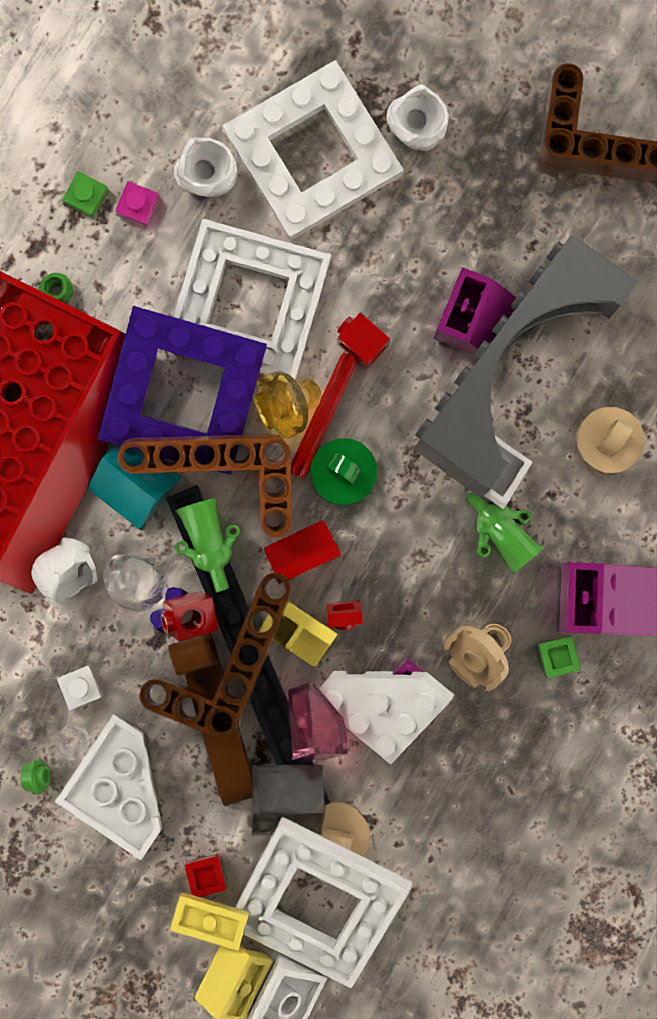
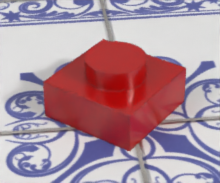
(344, 615)
(206, 875)

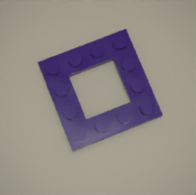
(154, 331)

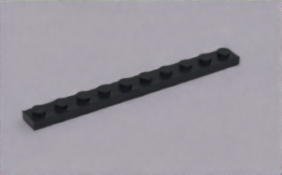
(231, 611)

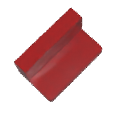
(302, 551)

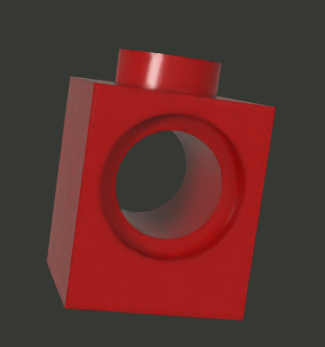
(362, 340)
(202, 620)

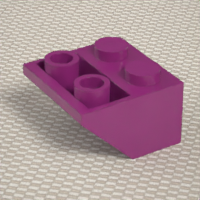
(473, 311)

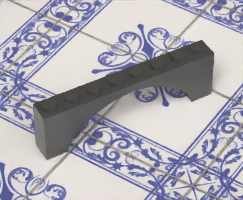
(463, 434)

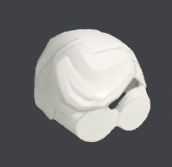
(418, 121)
(207, 170)
(57, 570)

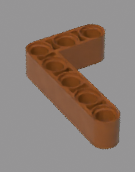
(222, 461)

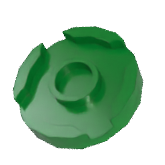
(343, 471)

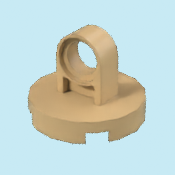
(609, 440)
(478, 656)
(346, 827)

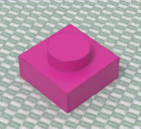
(137, 203)

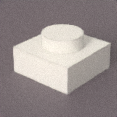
(80, 687)

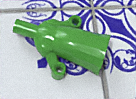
(506, 535)
(210, 550)

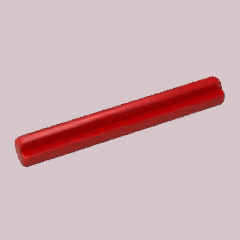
(323, 415)

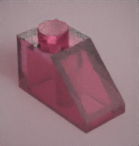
(315, 725)

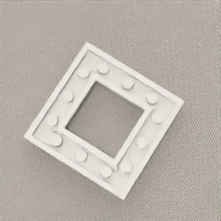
(321, 90)
(300, 265)
(378, 888)

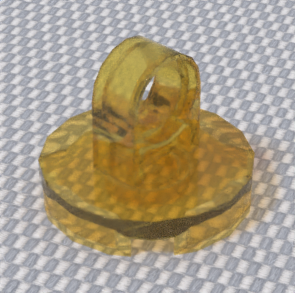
(284, 403)

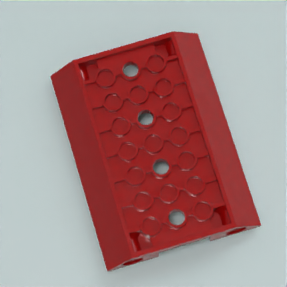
(54, 426)

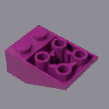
(608, 599)

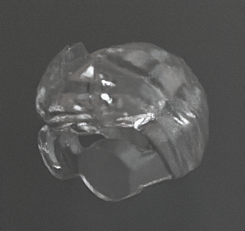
(135, 581)

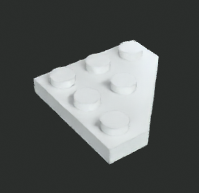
(386, 707)
(116, 788)

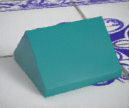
(131, 494)

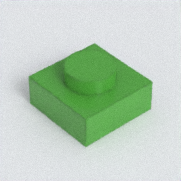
(85, 194)
(558, 656)

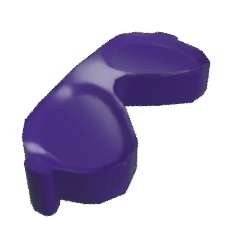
(155, 616)

